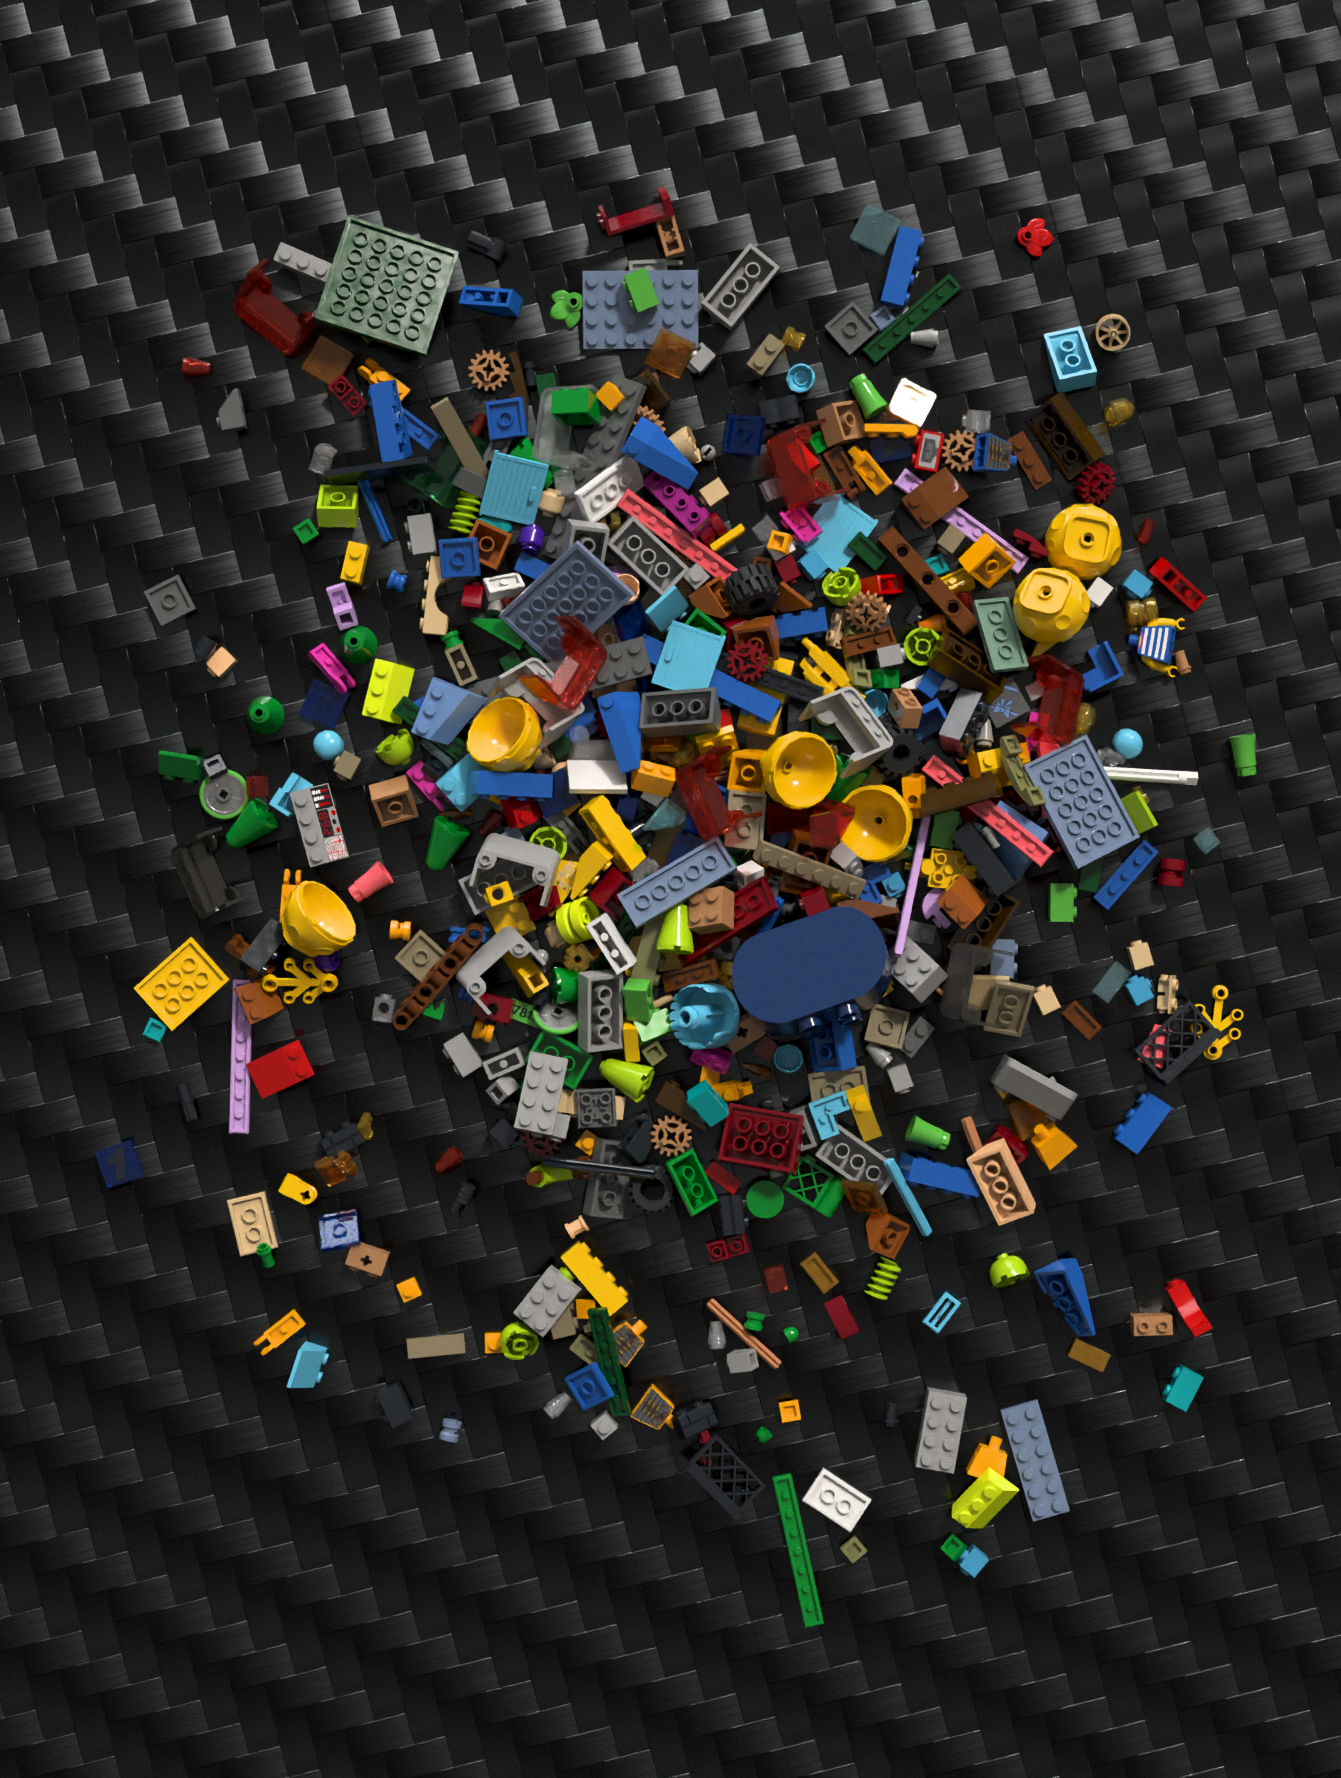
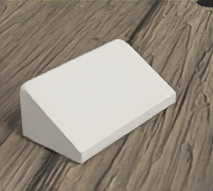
(503, 585)

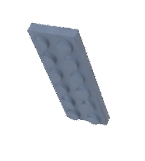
(677, 882)
(1035, 1460)

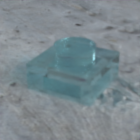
(1206, 840)

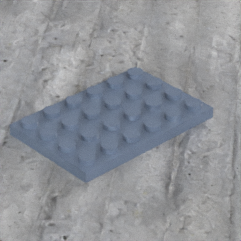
(613, 323)
(570, 587)
(1081, 802)

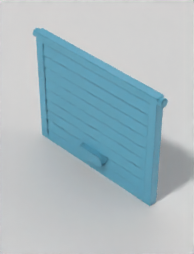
(513, 488)
(839, 523)
(688, 658)

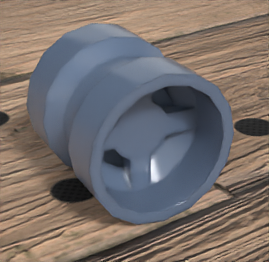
(450, 1430)

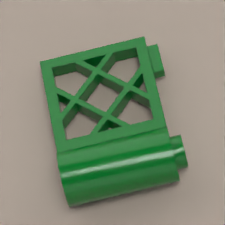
(830, 1194)

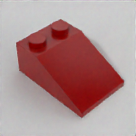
(280, 1069)

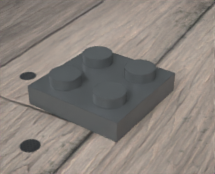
(851, 328)
(170, 600)

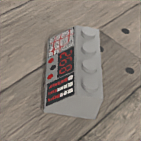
(319, 824)

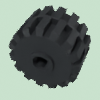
(751, 590)
(902, 754)

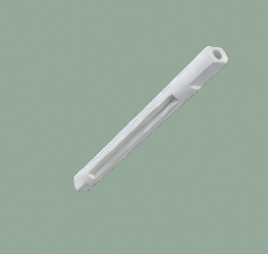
(1149, 775)

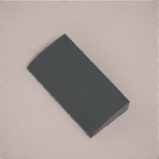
(606, 1192)

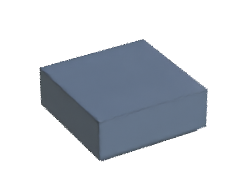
(882, 318)

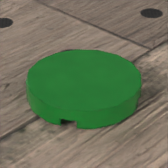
(765, 1199)

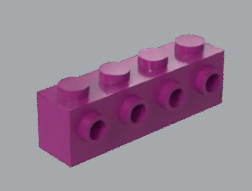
(678, 503)

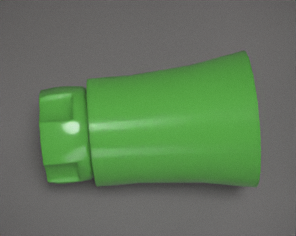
(867, 396)
(1244, 754)
(926, 1134)

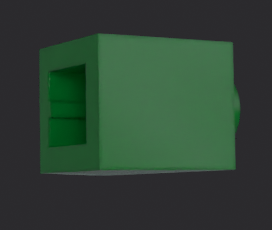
(884, 679)

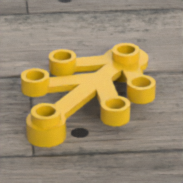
(302, 981)
(1217, 1023)

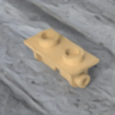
(835, 633)
(1168, 1001)

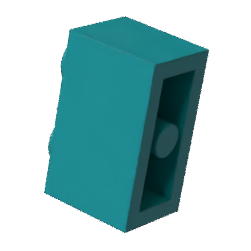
(707, 1103)
(1182, 1387)

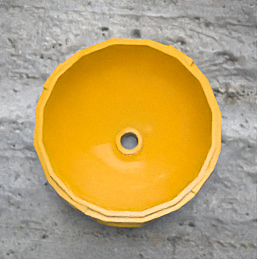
(1067, 546)
(1051, 616)
(505, 736)
(808, 772)
(869, 838)
(316, 920)

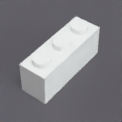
(611, 943)

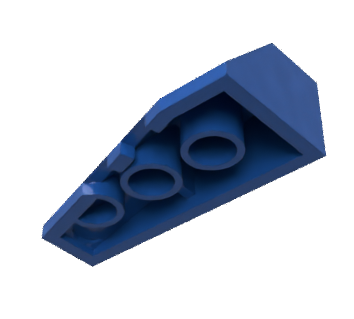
(656, 451)
(622, 721)
(1067, 1288)

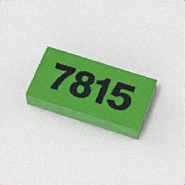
(524, 1013)

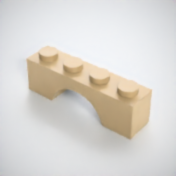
(434, 620)

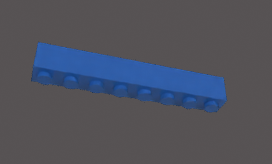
(729, 690)

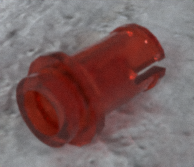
(478, 424)
(1146, 531)

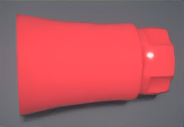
(371, 882)
(1160, 1051)

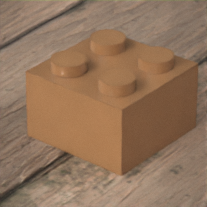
(711, 910)

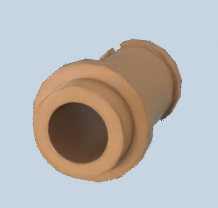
(1181, 662)

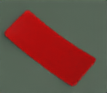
(723, 1177)

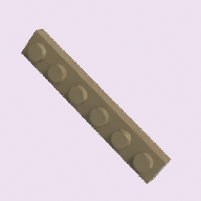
(809, 869)

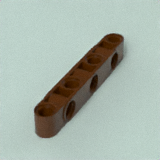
(938, 591)
(438, 976)

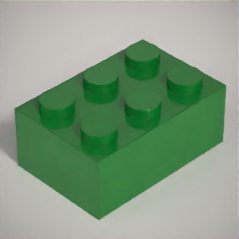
(561, 1047)

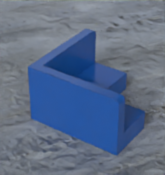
(1105, 669)
(931, 719)
(873, 874)

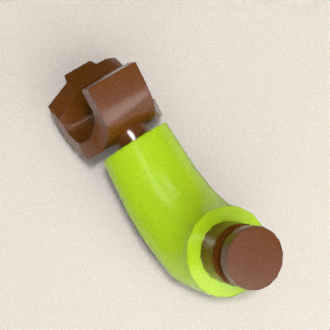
(543, 1175)

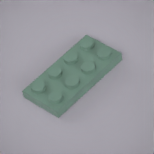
(999, 635)

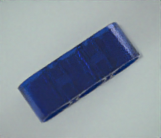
(628, 802)

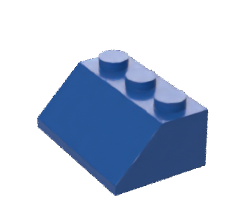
(833, 1049)
(1141, 1122)

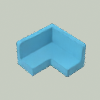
(282, 799)
(823, 1111)

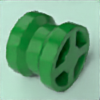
(451, 639)
(754, 1321)

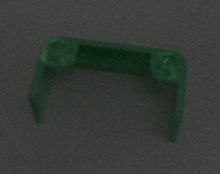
(439, 484)

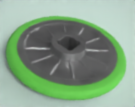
(218, 806)
(557, 1018)

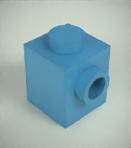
(812, 565)
(1137, 586)
(894, 885)
(1138, 989)
(972, 1561)

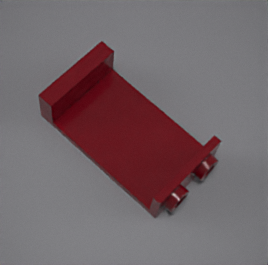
(637, 217)

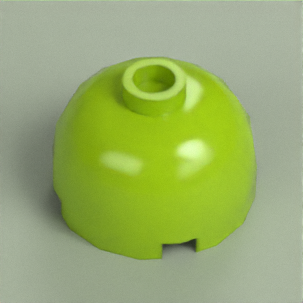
(841, 586)
(919, 645)
(396, 748)
(550, 838)
(1007, 1270)
(518, 1340)

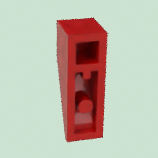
(1177, 584)

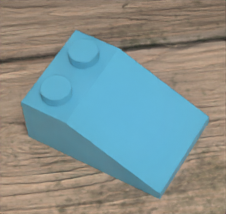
(1070, 359)
(666, 609)
(455, 782)
(308, 1366)

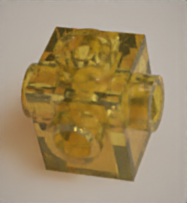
(573, 951)

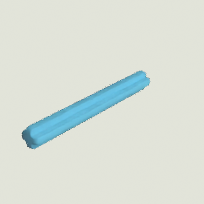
(907, 1196)

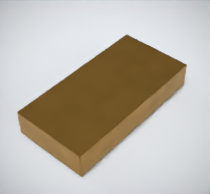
(819, 1272)
(1088, 1355)

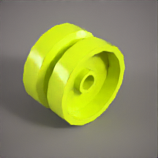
(574, 917)

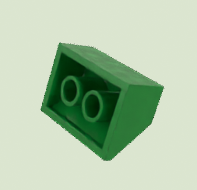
(691, 1181)

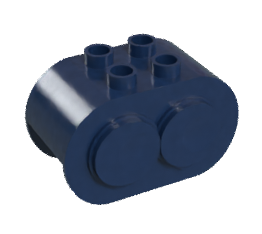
(813, 972)

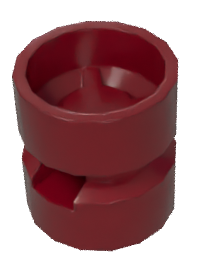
(716, 529)
(1172, 872)

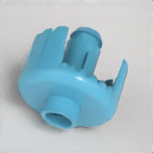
(704, 1016)

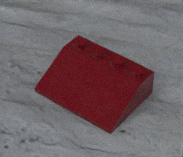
(762, 1139)

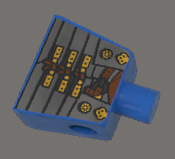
(992, 454)

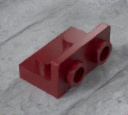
(533, 898)
(1018, 1148)

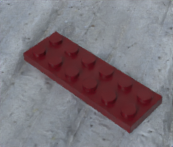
(750, 907)

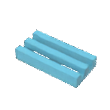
(951, 1299)

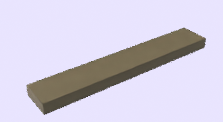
(459, 437)

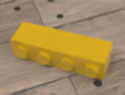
(612, 833)
(594, 1278)

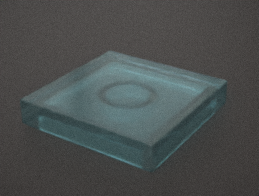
(875, 229)

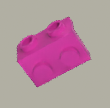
(802, 525)
(712, 1058)

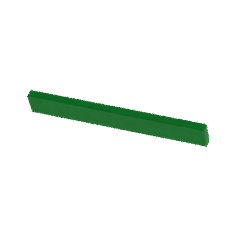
(798, 1550)

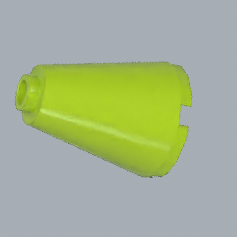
(674, 933)
(627, 1077)

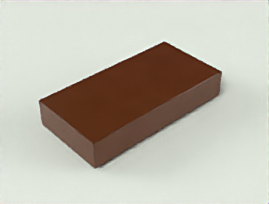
(1081, 1020)

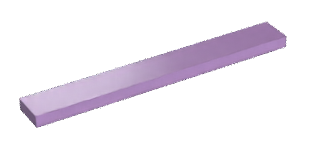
(964, 522)
(911, 887)
(240, 1075)

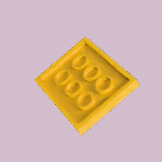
(181, 983)

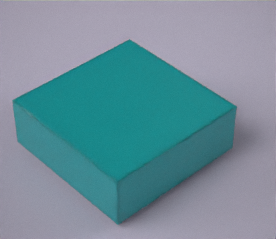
(938, 564)
(155, 1029)

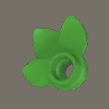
(564, 309)

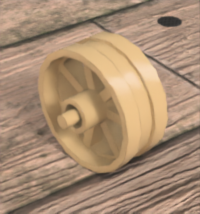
(1112, 332)

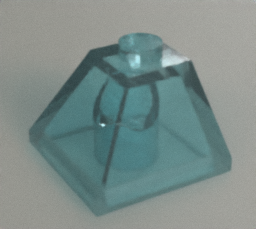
(666, 816)

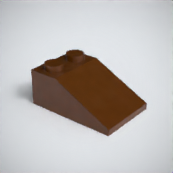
(933, 499)
(800, 844)
(882, 915)

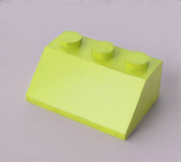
(386, 688)
(983, 1500)

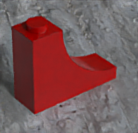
(1187, 1308)

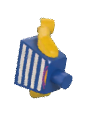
(1157, 643)

